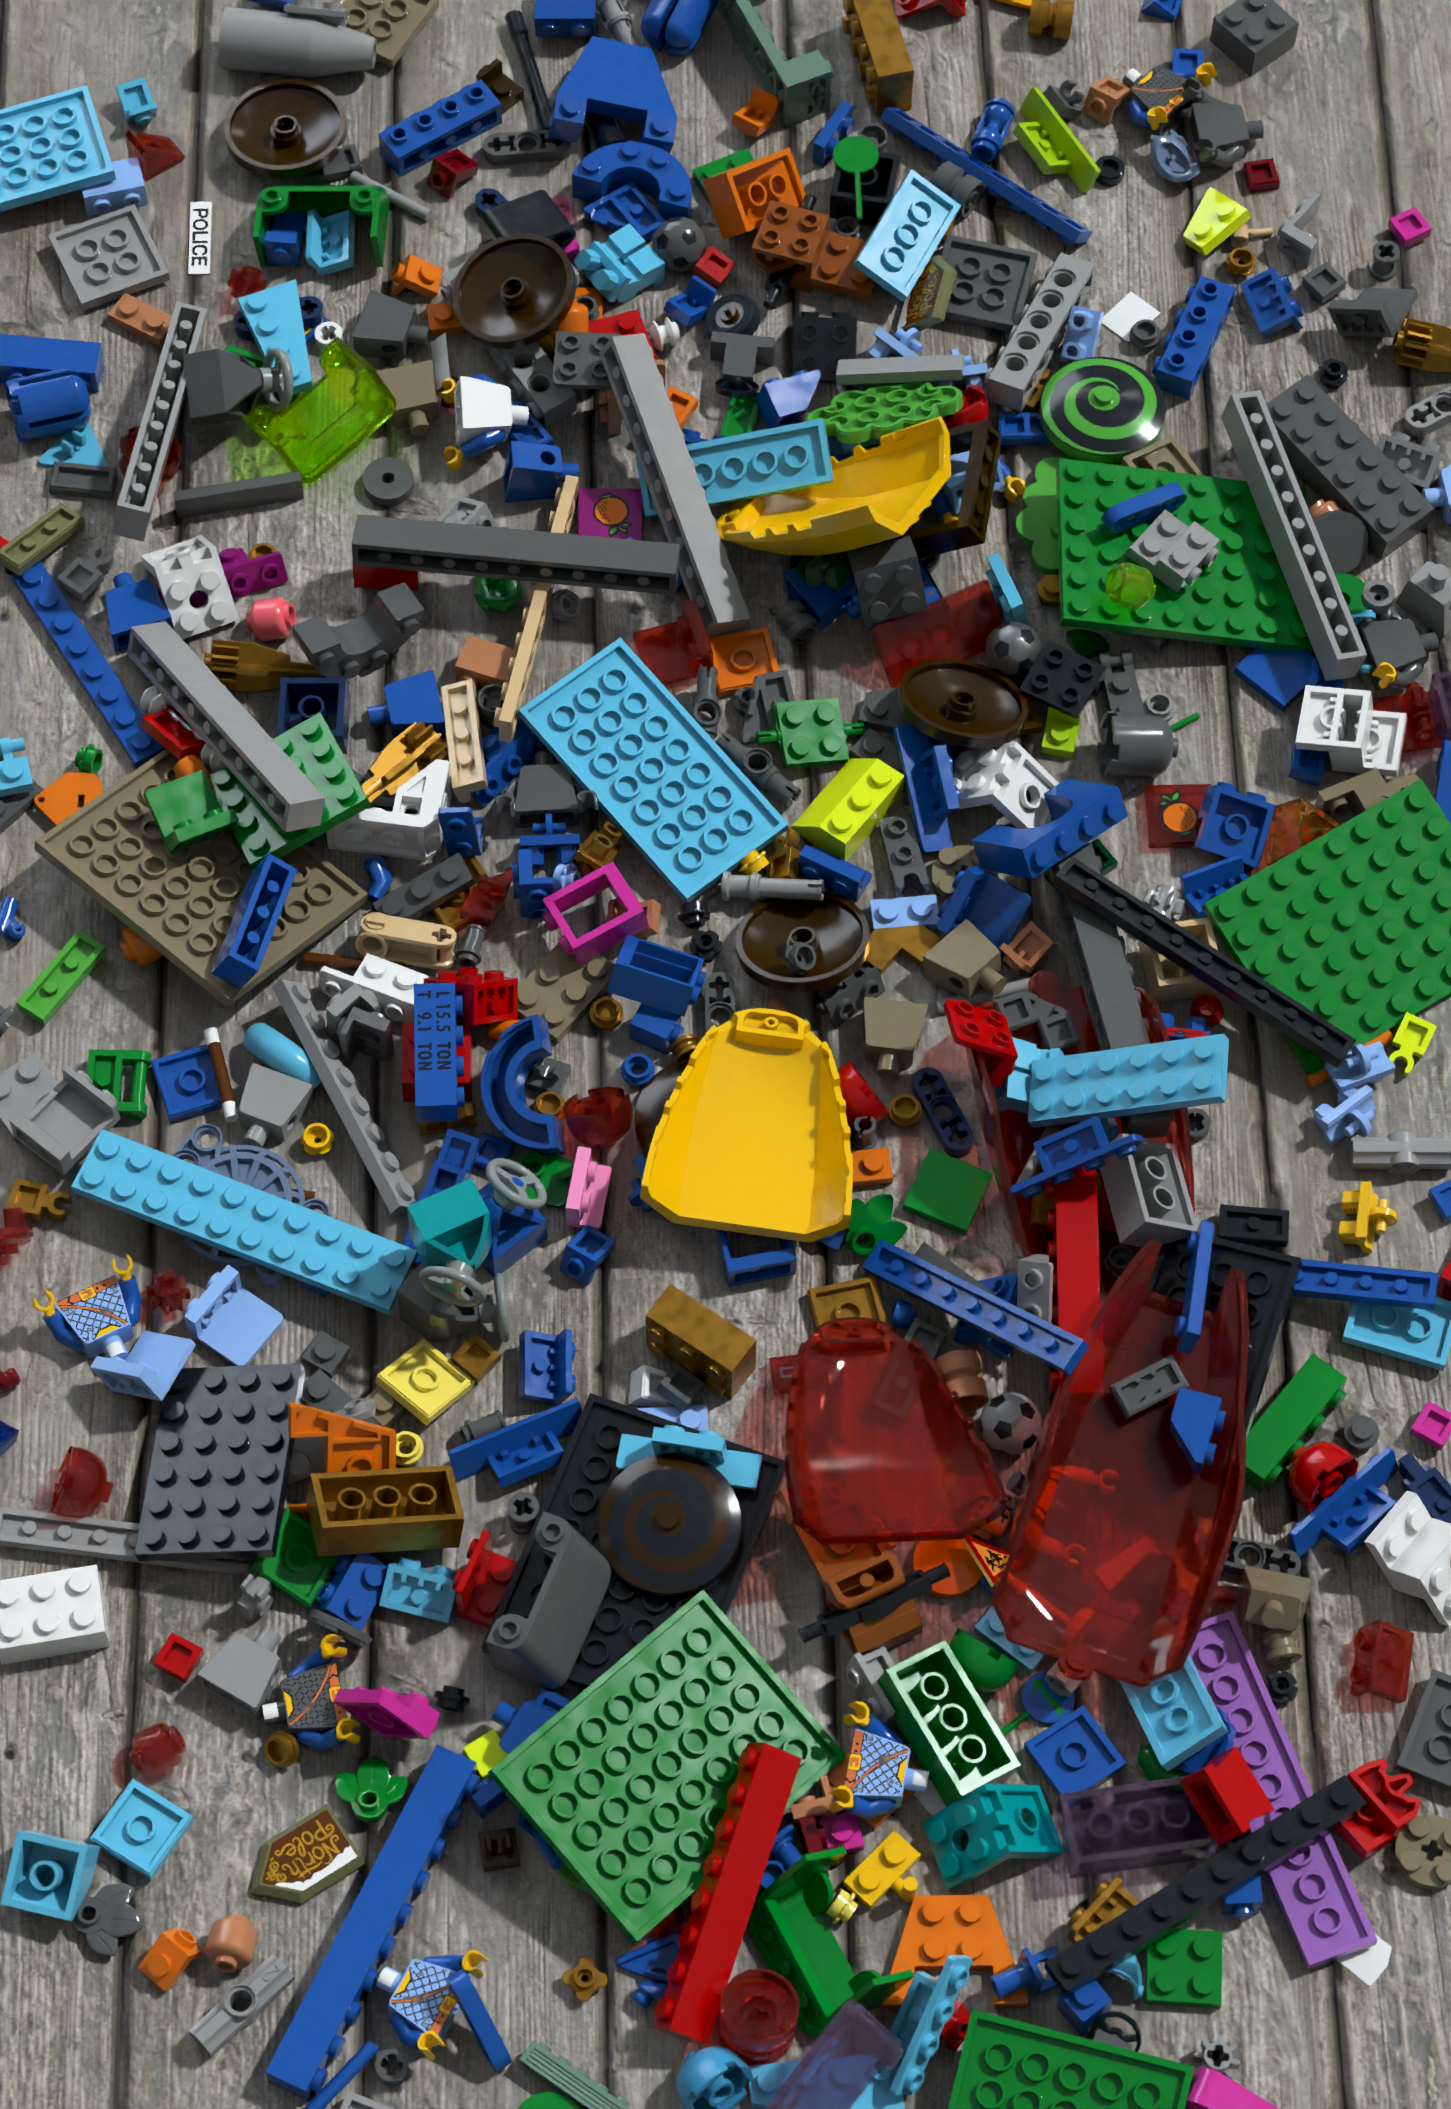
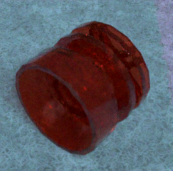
(768, 2000)

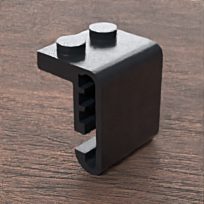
(527, 214)

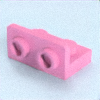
(587, 1191)

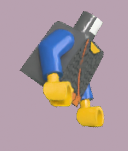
(1157, 97)
(309, 1701)

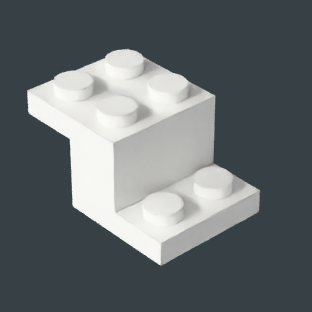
(1351, 730)
(1415, 1554)

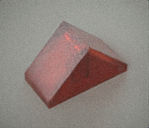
(154, 153)

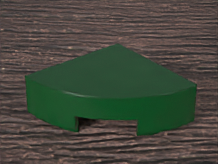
(1087, 643)

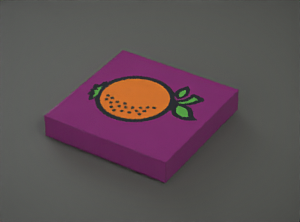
(610, 512)

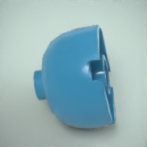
(712, 2079)

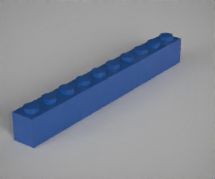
(372, 1923)

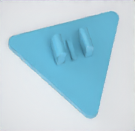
(75, 447)

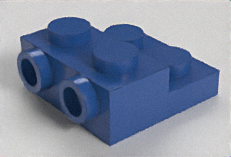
(1234, 824)

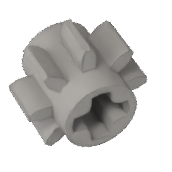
(1165, 901)
(1220, 2049)

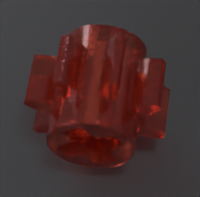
(246, 281)
(168, 1292)

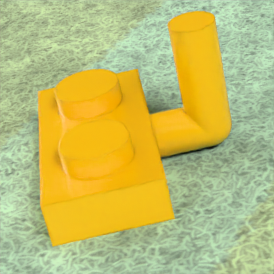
(884, 1872)

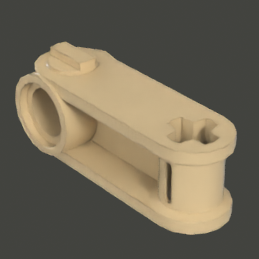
(406, 941)

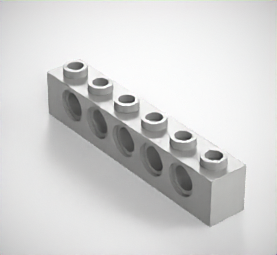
(1039, 332)
(545, 406)

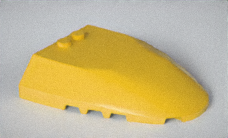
(872, 498)
(755, 1134)

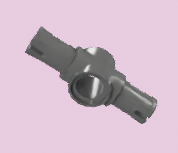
(707, 701)
(766, 779)

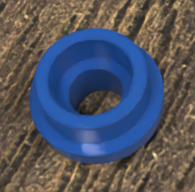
(637, 1061)

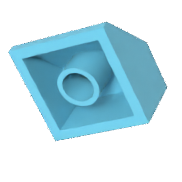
(49, 1874)

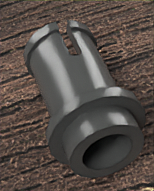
(469, 953)
(864, 1138)
(482, 1426)

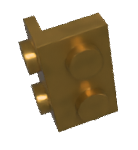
(1109, 1903)

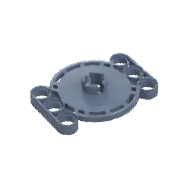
(249, 1166)

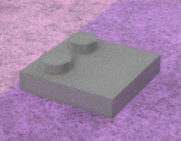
(23, 1088)

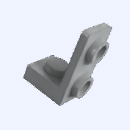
(1293, 240)

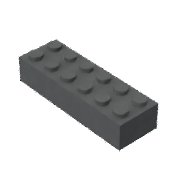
(1347, 466)

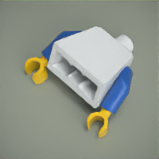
(481, 415)

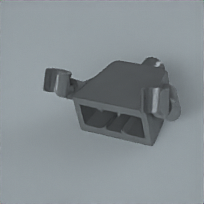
(1218, 127)
(542, 791)

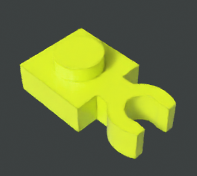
(1411, 1039)

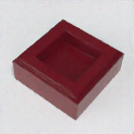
(1261, 175)

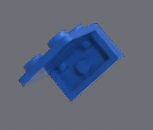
(565, 18)
(987, 903)

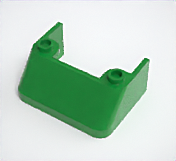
(327, 201)
(802, 1948)

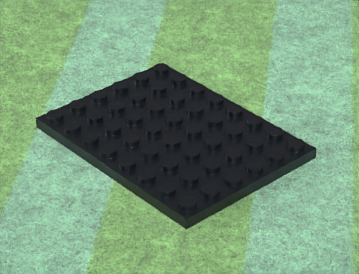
(576, 1496)

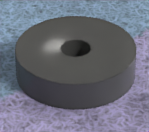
(388, 493)

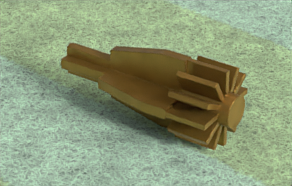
(1423, 345)
(253, 665)
(403, 759)

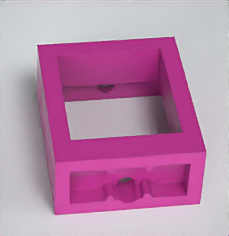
(606, 935)

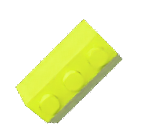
(851, 806)

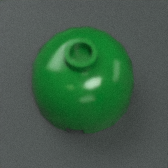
(983, 1664)

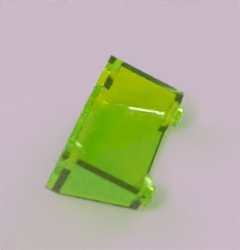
(326, 419)

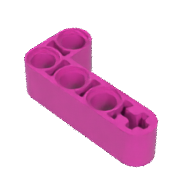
(1216, 2091)

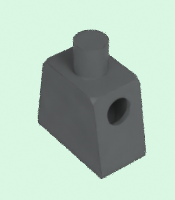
(387, 328)

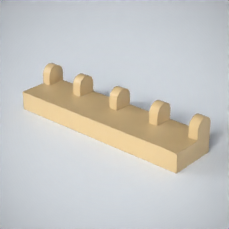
(464, 738)

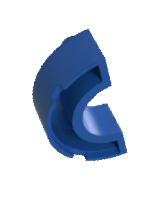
(645, 165)
(504, 1086)

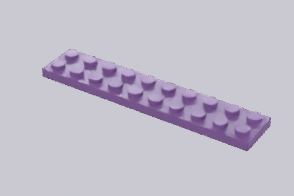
(1313, 1882)

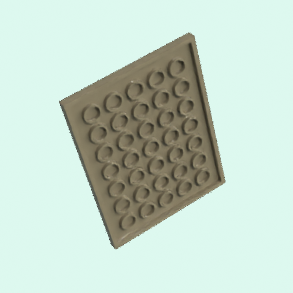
(188, 896)

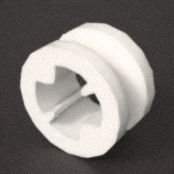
(327, 328)

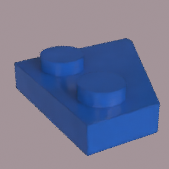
(625, 207)

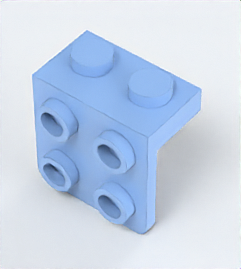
(231, 1319)

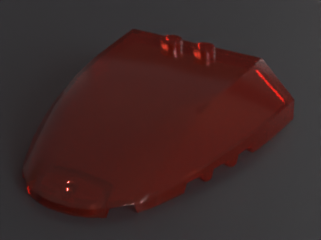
(881, 1442)

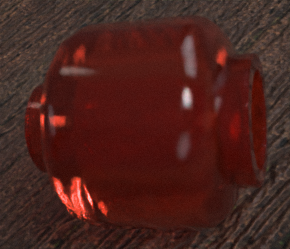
(157, 1749)

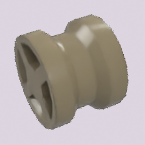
(1280, 1647)

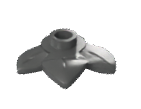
(112, 1919)

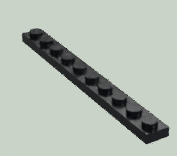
(1204, 962)
(1204, 1886)

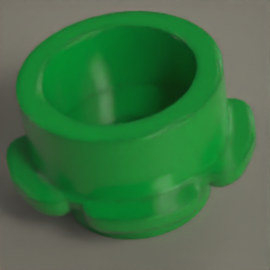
(89, 759)

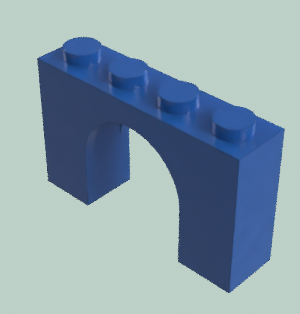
(1078, 814)

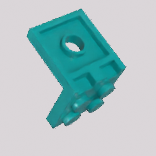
(1000, 1825)

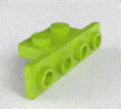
(1053, 143)

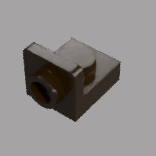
(500, 85)

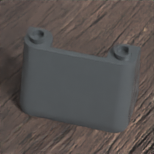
(550, 1639)

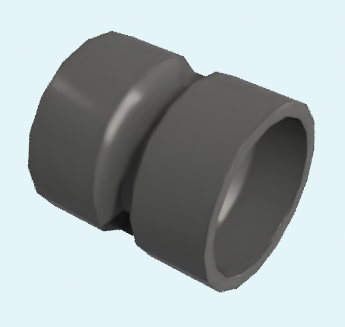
(962, 188)

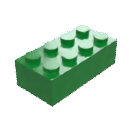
(947, 1723)

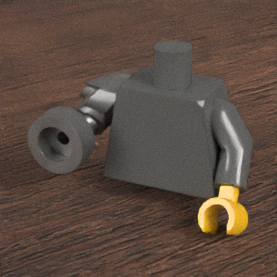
(1392, 639)

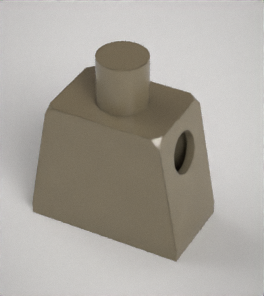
(414, 396)
(965, 962)
(892, 1033)
(1273, 1598)

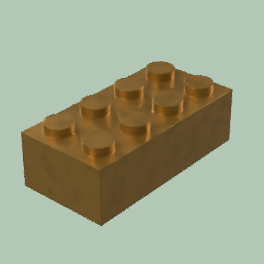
(880, 53)
(384, 1510)

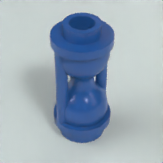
(988, 141)

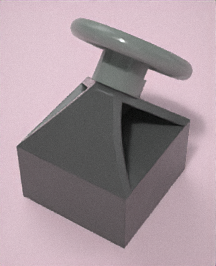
(227, 385)
(443, 1320)

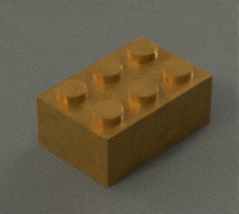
(700, 1342)

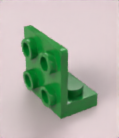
(188, 811)

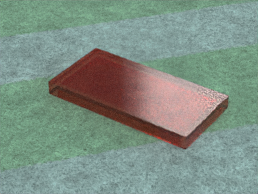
(949, 629)

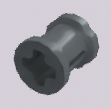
(1383, 265)
(520, 1504)

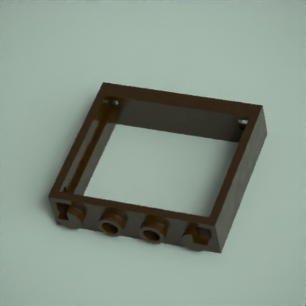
(977, 493)

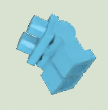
(621, 265)
(1015, 1089)

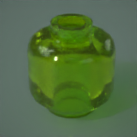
(1130, 585)

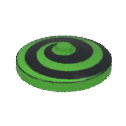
(1101, 409)

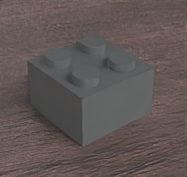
(1254, 33)
(887, 580)

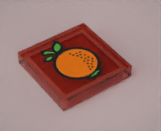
(1173, 814)

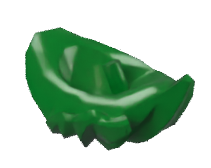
(498, 594)

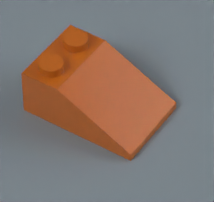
(744, 192)

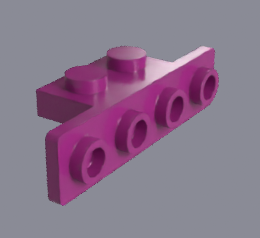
(244, 574)

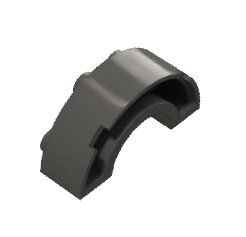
(365, 640)

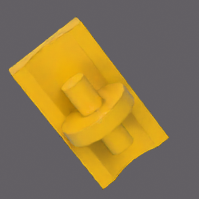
(1364, 1204)

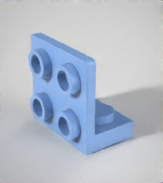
(148, 1368)

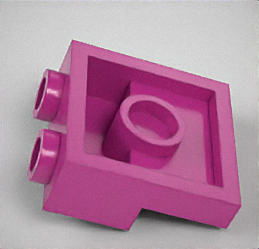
(389, 1712)

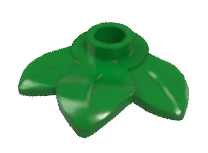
(552, 1174)
(874, 1221)
(370, 1785)

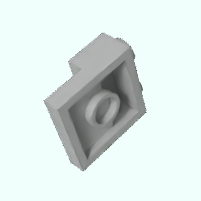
(1174, 550)

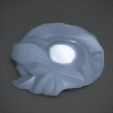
(1173, 157)

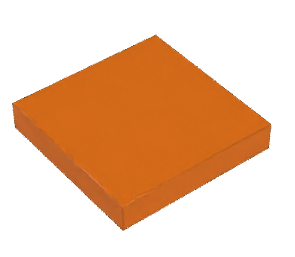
(741, 658)

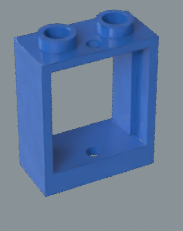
(657, 976)
(756, 1266)

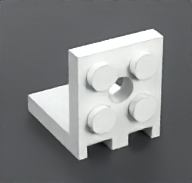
(189, 568)
(1001, 779)

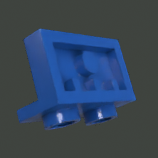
(1271, 302)

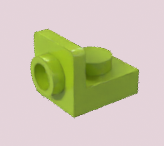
(1060, 734)

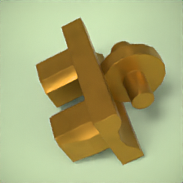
(598, 849)

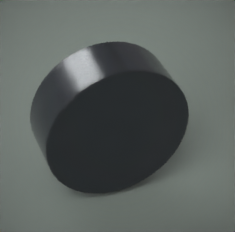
(1111, 170)

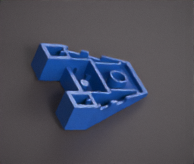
(617, 83)

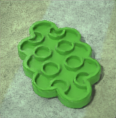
(885, 409)
(1038, 521)

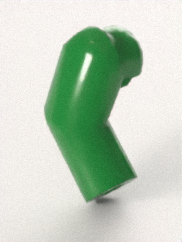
(1151, 1766)

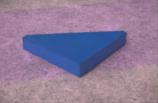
(651, 1960)

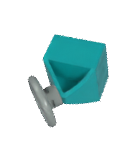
(453, 1241)

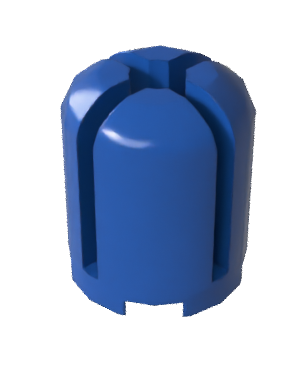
(676, 23)
(48, 403)

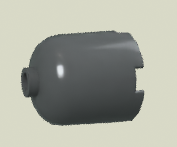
(1135, 745)

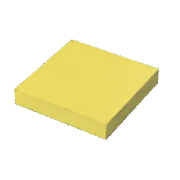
(424, 1381)

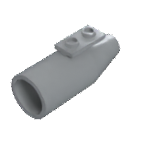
(295, 43)

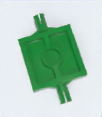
(810, 733)

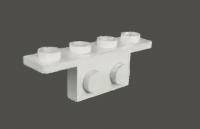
(387, 980)

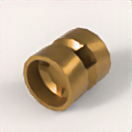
(1051, 18)

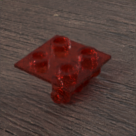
(1420, 726)

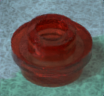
(1210, 1003)

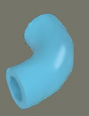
(280, 1053)

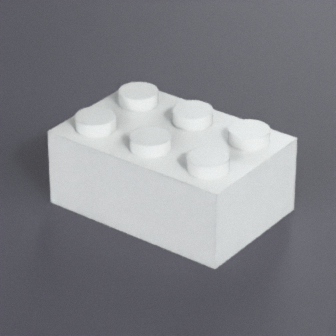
(52, 1614)

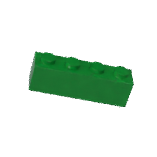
(1290, 1419)

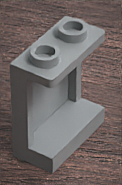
(67, 1120)

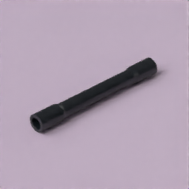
(519, 34)

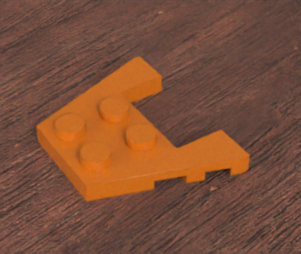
(348, 1442)
(953, 1926)

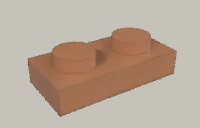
(140, 319)

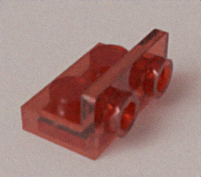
(1382, 1661)

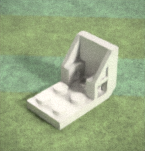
(396, 833)

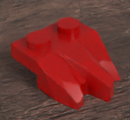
(1386, 1810)

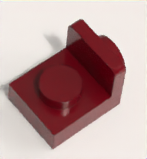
(449, 170)
(814, 1838)

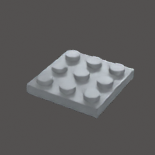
(108, 257)

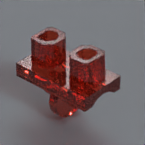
(15, 1228)

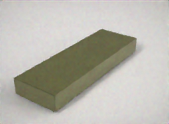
(40, 539)

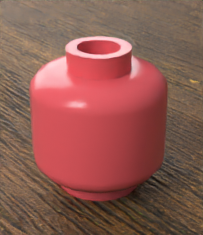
(271, 619)

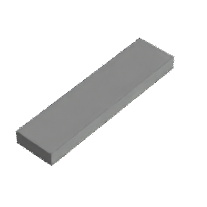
(900, 369)

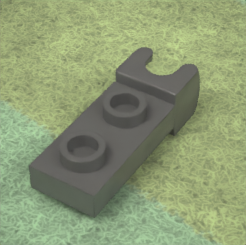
(903, 855)

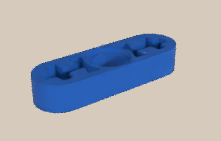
(1143, 507)
(479, 2020)

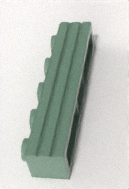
(566, 2080)

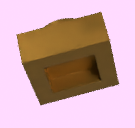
(476, 1357)

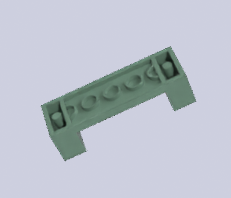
(799, 83)

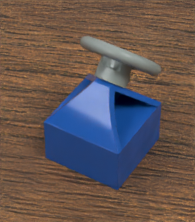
(513, 1216)

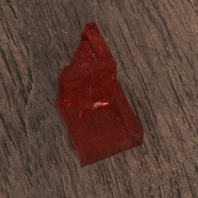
(487, 898)

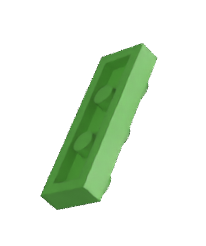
(61, 977)

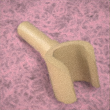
(1241, 235)

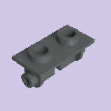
(845, 1003)

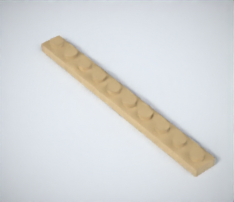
(533, 621)

